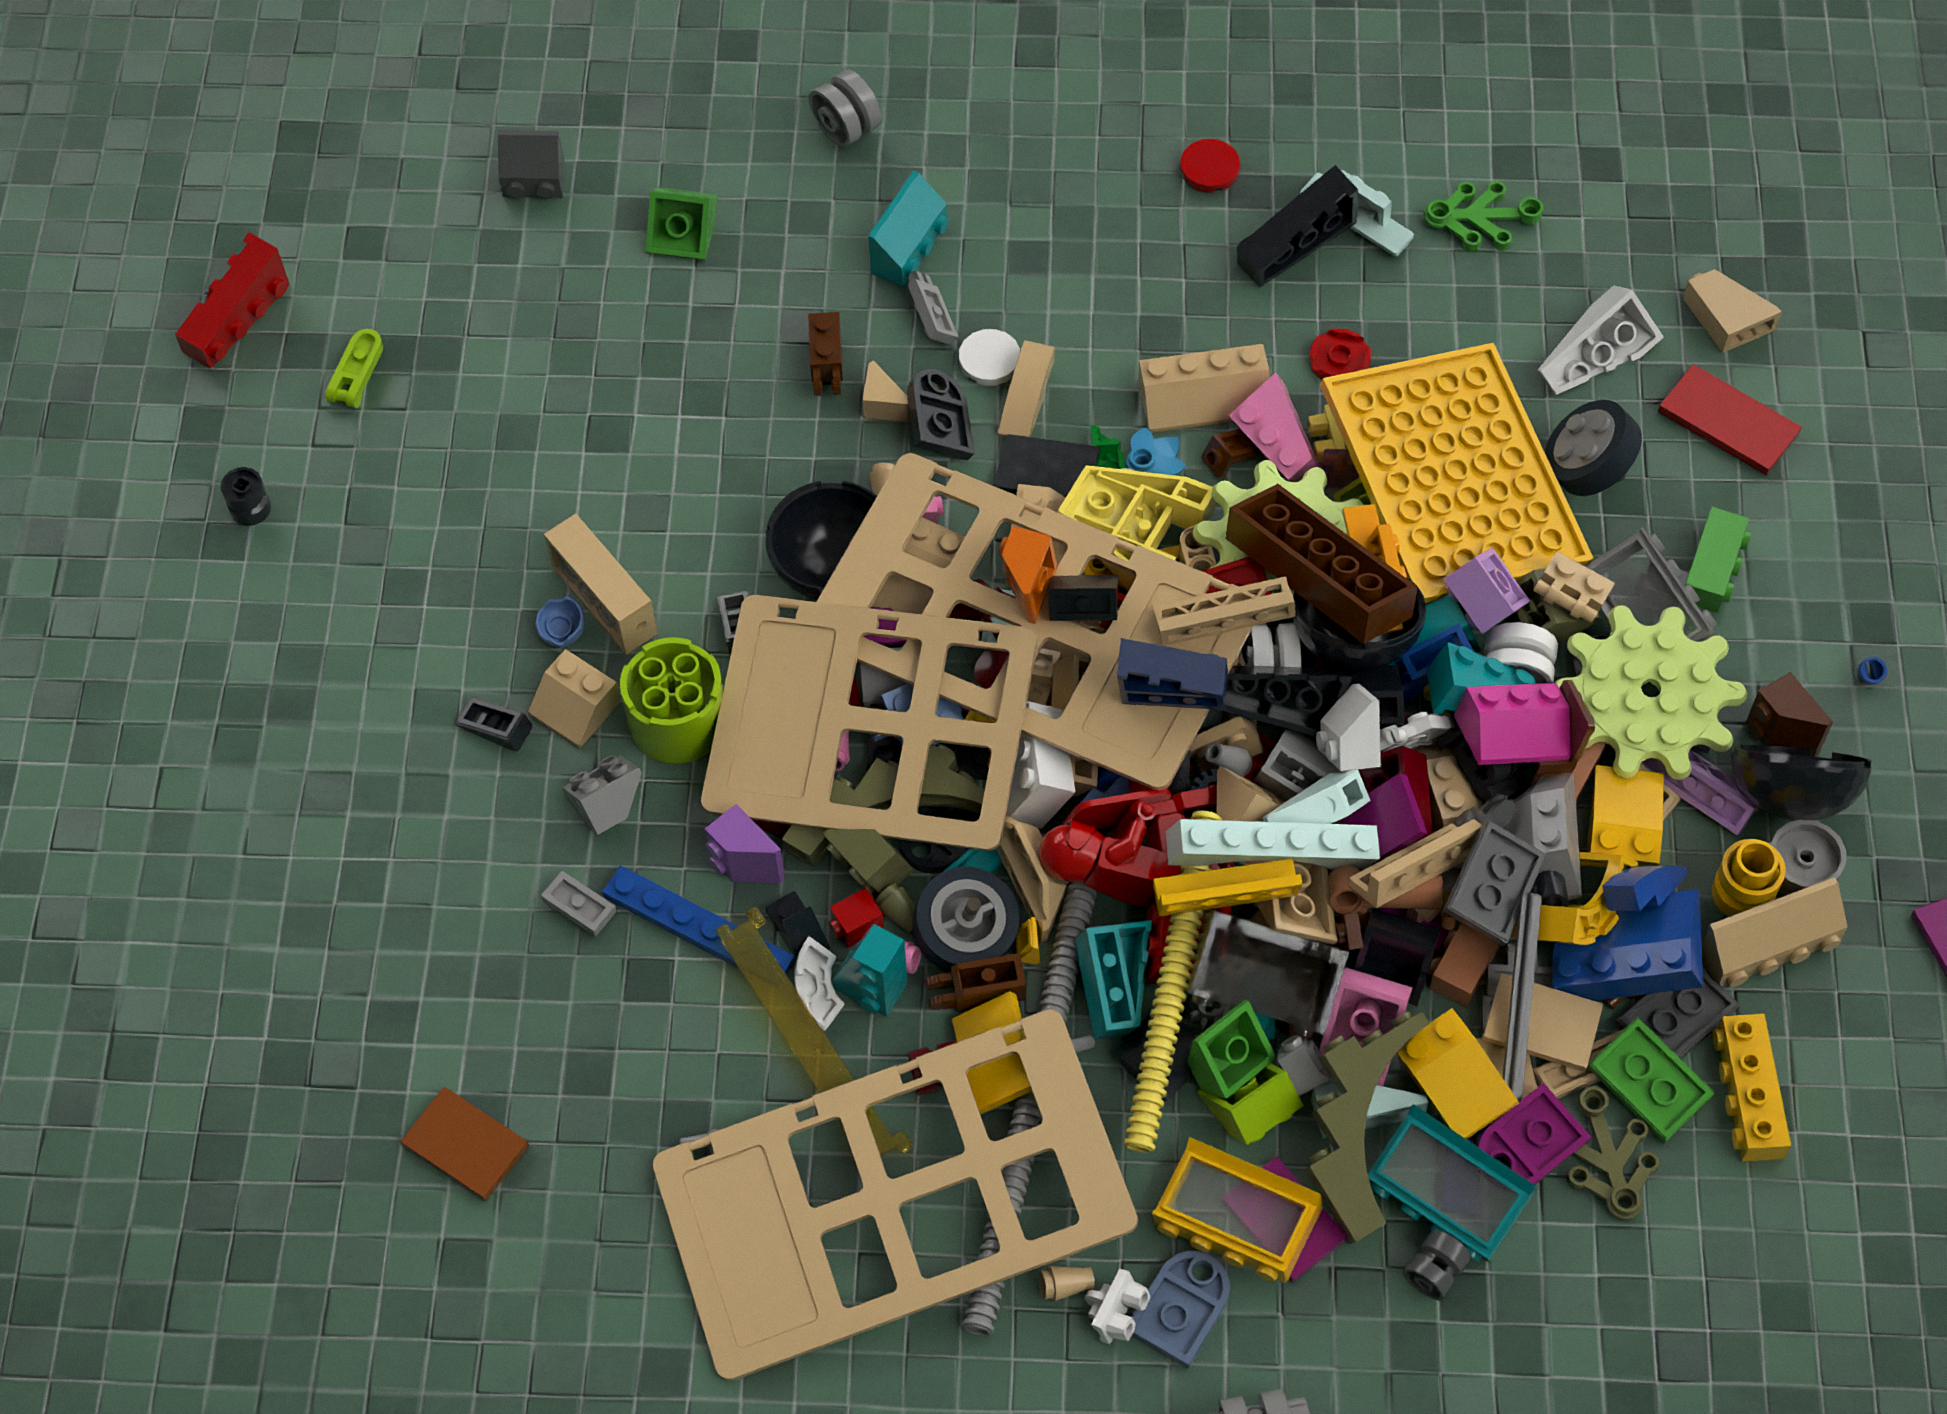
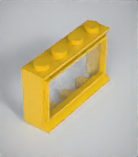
(1237, 1211)

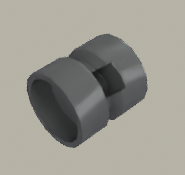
(1439, 1261)

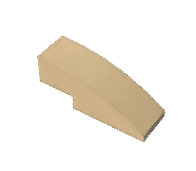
(1026, 389)

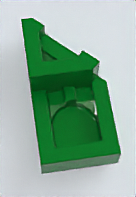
(1111, 453)

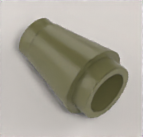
(897, 906)

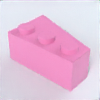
(1275, 429)

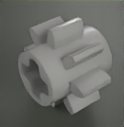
(1207, 1019)

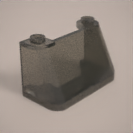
(1273, 970)

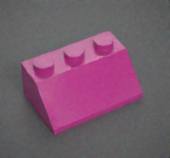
(1515, 723)

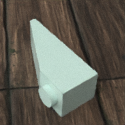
(1386, 1104)

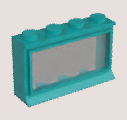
(1450, 1183)

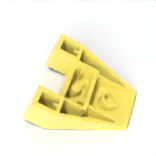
(1136, 507)

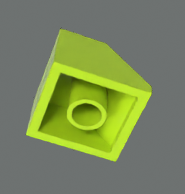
(1256, 1105)

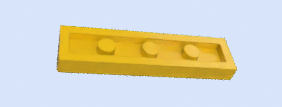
(1226, 887)

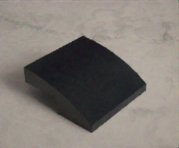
(1132, 1047)

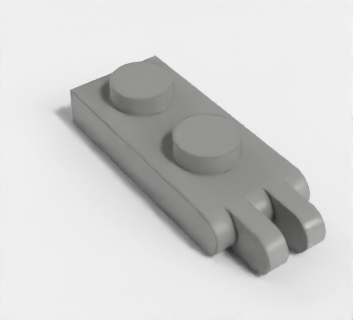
(931, 308)

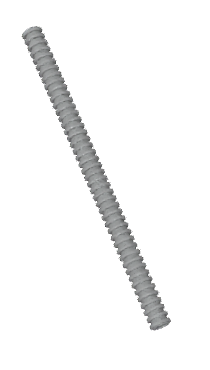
(1057, 997)

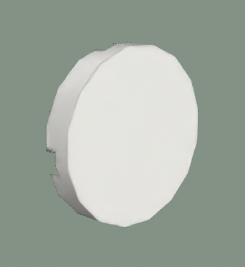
(989, 357)

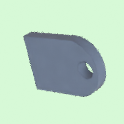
(1182, 1307)

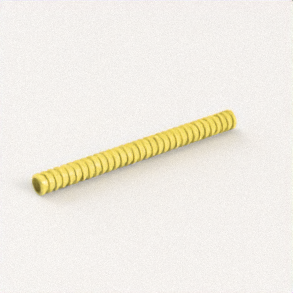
(1165, 1020)

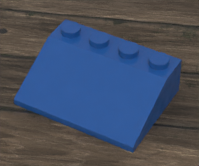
(1639, 956)

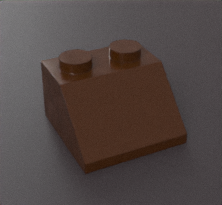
(1788, 716)

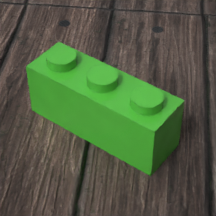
(1717, 558)

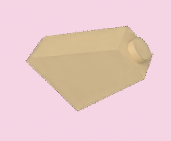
(1729, 310)

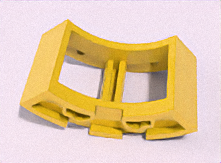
(1583, 922)

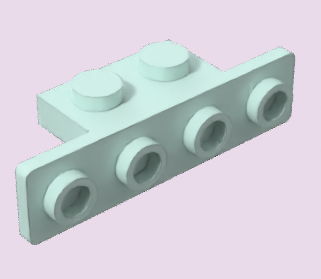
(1374, 218)

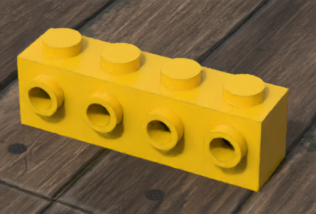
(1752, 1088)

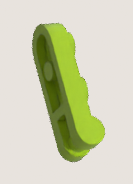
(355, 368)

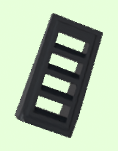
(511, 734)

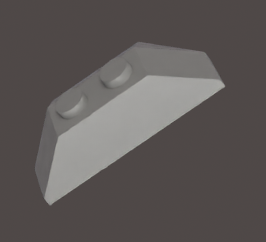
(1549, 822)

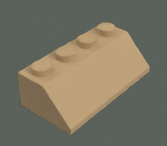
(1199, 386)
(1775, 934)

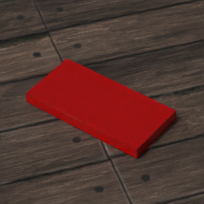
(1729, 419)

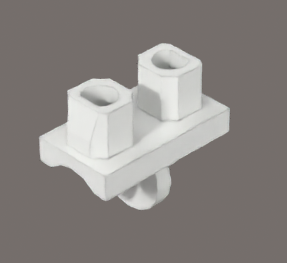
(1111, 1305)

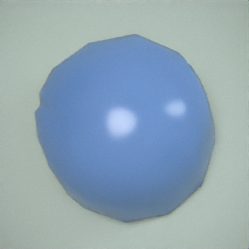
(560, 622)

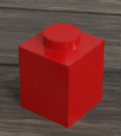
(854, 917)

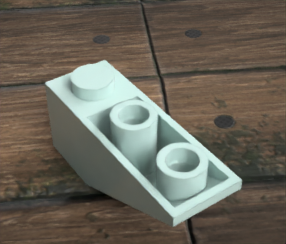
(1324, 801)

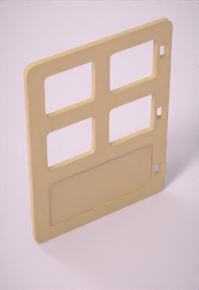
(791, 706)

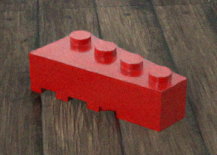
(234, 302)

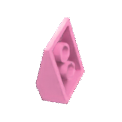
(1364, 1006)

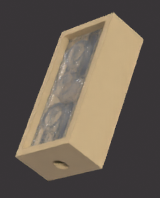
(601, 584)

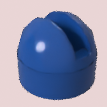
(1877, 670)

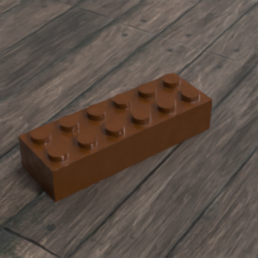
(1321, 563)

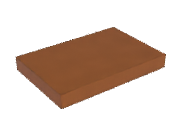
(464, 1143)

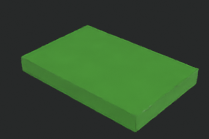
(1650, 1079)

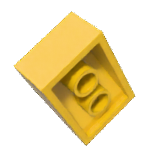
(1627, 815)
(1456, 1075)

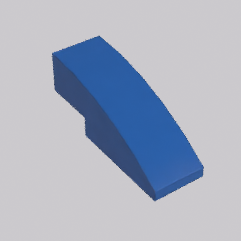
(1417, 660)
(1642, 887)

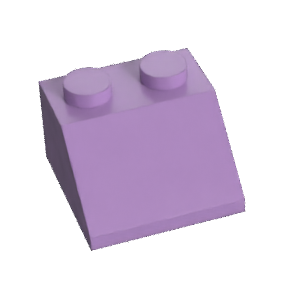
(1485, 590)

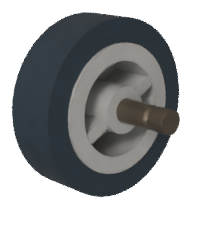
(1593, 447)
(965, 917)

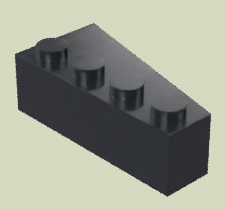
(1300, 227)
(1285, 695)

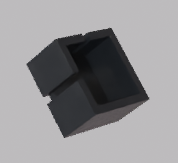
(1398, 949)

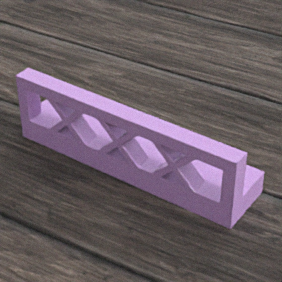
(1710, 792)

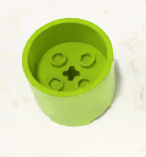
(670, 724)

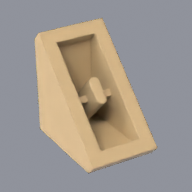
(883, 397)

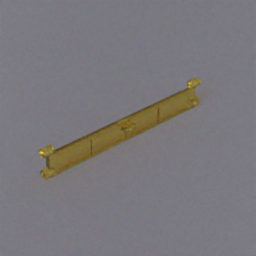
(795, 1019)

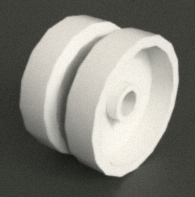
(1523, 648)
(1284, 652)

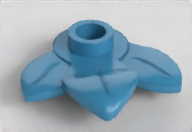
(1157, 454)

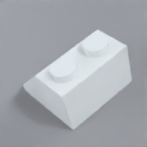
(1352, 731)

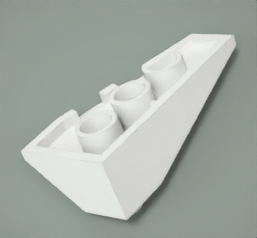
(1605, 336)

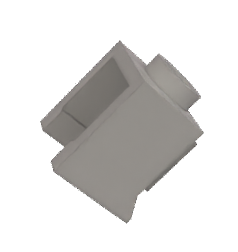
(1302, 1063)

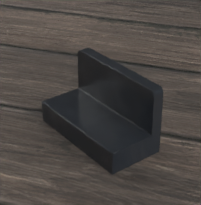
(1083, 598)

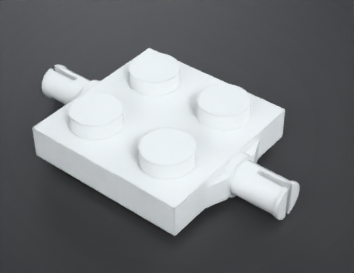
(1421, 730)

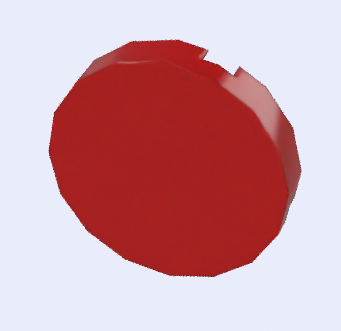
(1210, 165)
(1339, 353)

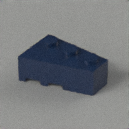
(1170, 676)

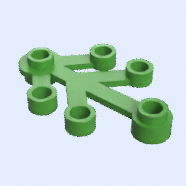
(1479, 215)

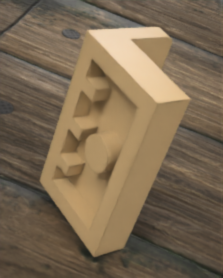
(1234, 732)

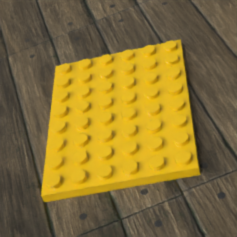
(1453, 465)

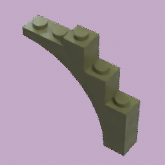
(940, 787)
(1342, 1173)

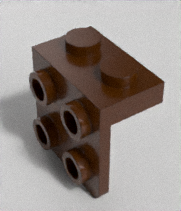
(1581, 729)

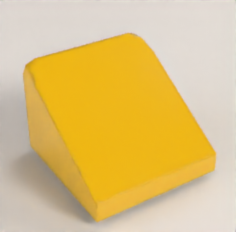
(1028, 942)

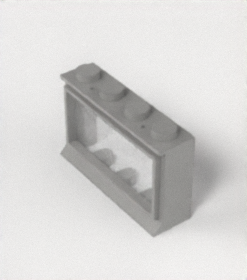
(1650, 585)

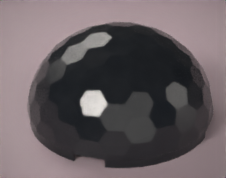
(813, 532)
(1343, 650)
(1799, 785)

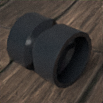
(245, 496)

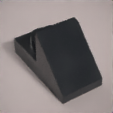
(795, 922)

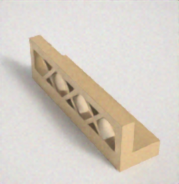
(1224, 616)
(1415, 864)

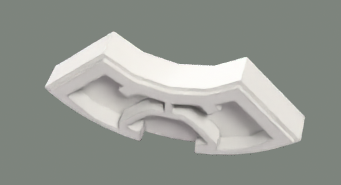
(814, 983)

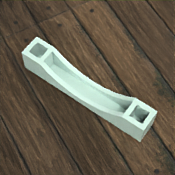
(1233, 841)

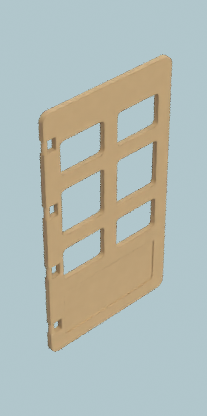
(1095, 726)
(758, 1243)

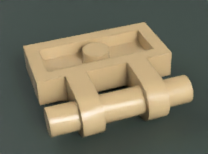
(1573, 587)

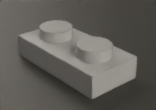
(578, 903)

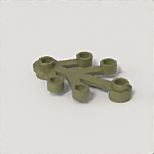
(1611, 1160)

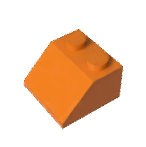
(1029, 568)

